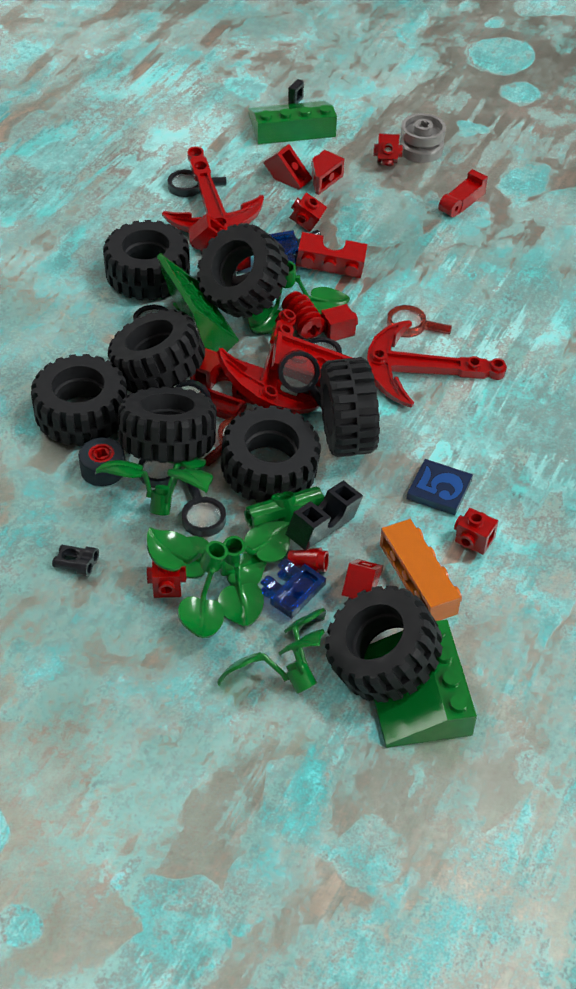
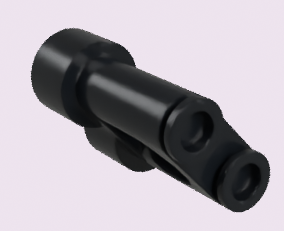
(82, 565)

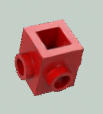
(390, 142)
(307, 211)
(475, 530)
(165, 582)

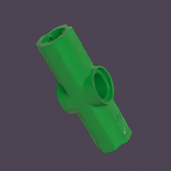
(281, 506)

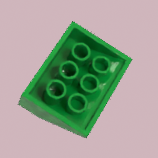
(293, 122)
(189, 299)
(437, 709)

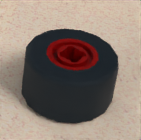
(94, 454)

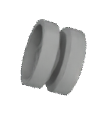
(422, 137)

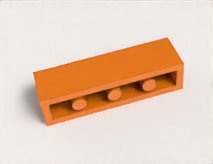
(419, 569)

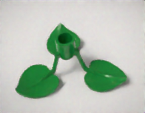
(321, 297)
(162, 495)
(245, 602)
(196, 614)
(299, 670)

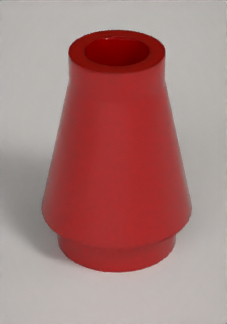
(314, 558)

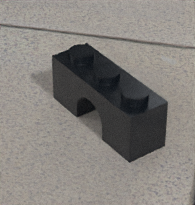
(315, 522)

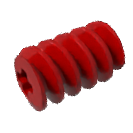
(308, 319)

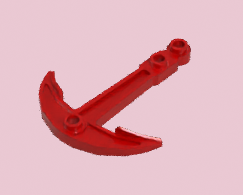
(211, 199)
(385, 361)
(267, 390)

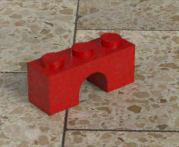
(317, 256)
(212, 373)

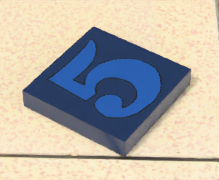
(439, 487)

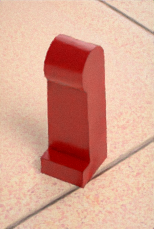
(464, 194)

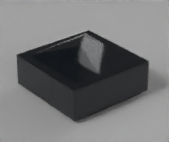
(296, 92)

